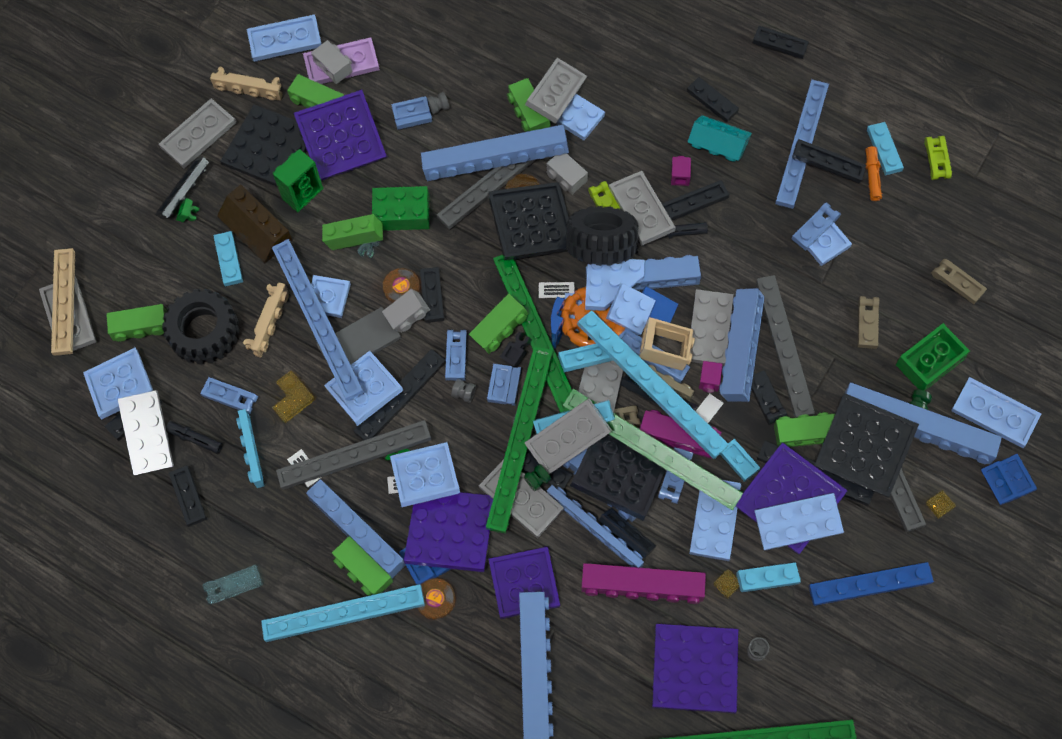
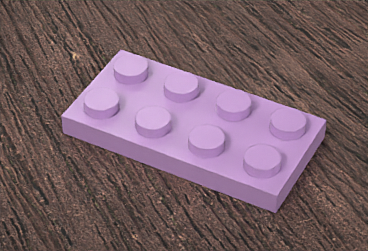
(359, 52)

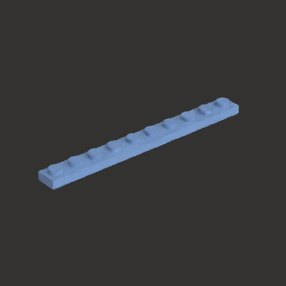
(318, 320)

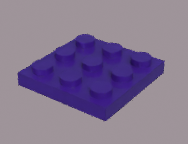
(522, 573)

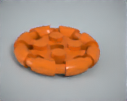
(569, 325)

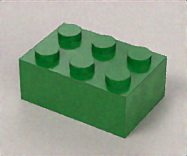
(298, 180)
(401, 207)
(932, 357)

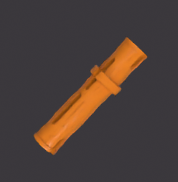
(873, 173)

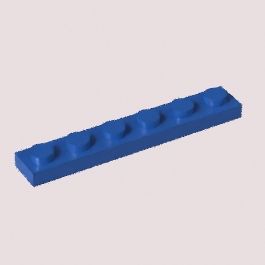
(871, 584)

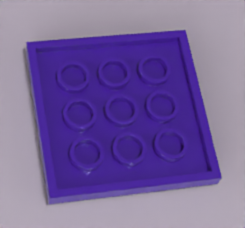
(340, 135)
(786, 480)
(450, 532)
(695, 668)

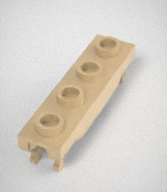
(246, 85)
(268, 318)

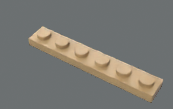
(63, 302)

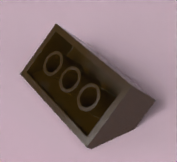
(252, 223)

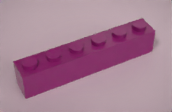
(643, 583)

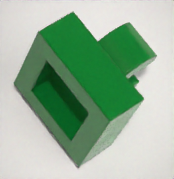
(185, 211)

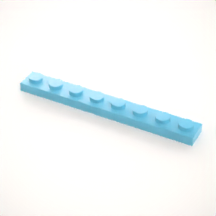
(342, 613)

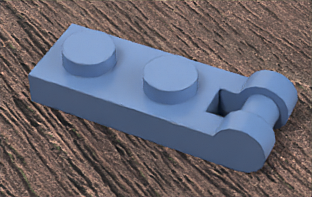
(815, 226)
(456, 355)
(228, 395)
(673, 481)

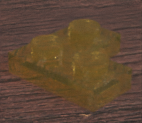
(297, 397)

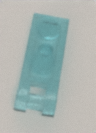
(233, 584)

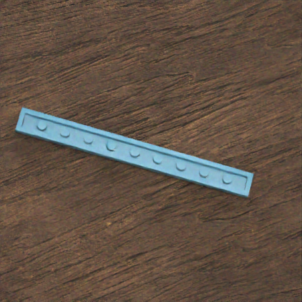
(653, 384)

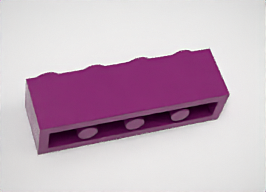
(670, 433)

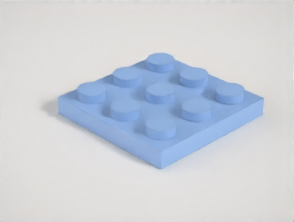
(117, 379)
(376, 383)
(424, 474)

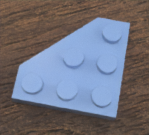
(605, 280)

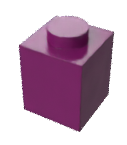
(680, 171)
(710, 376)

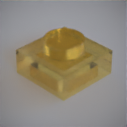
(940, 504)
(727, 583)

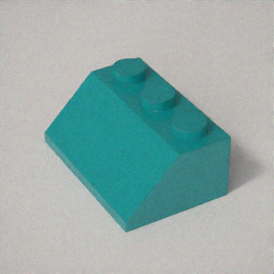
(719, 138)

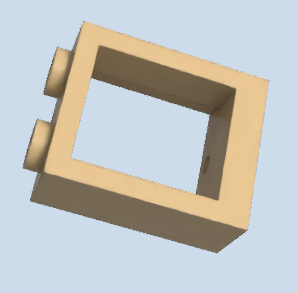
(670, 331)

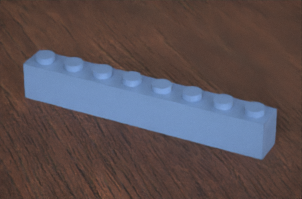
(494, 152)
(935, 428)
(535, 666)

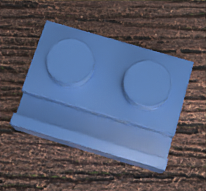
(411, 112)
(504, 384)

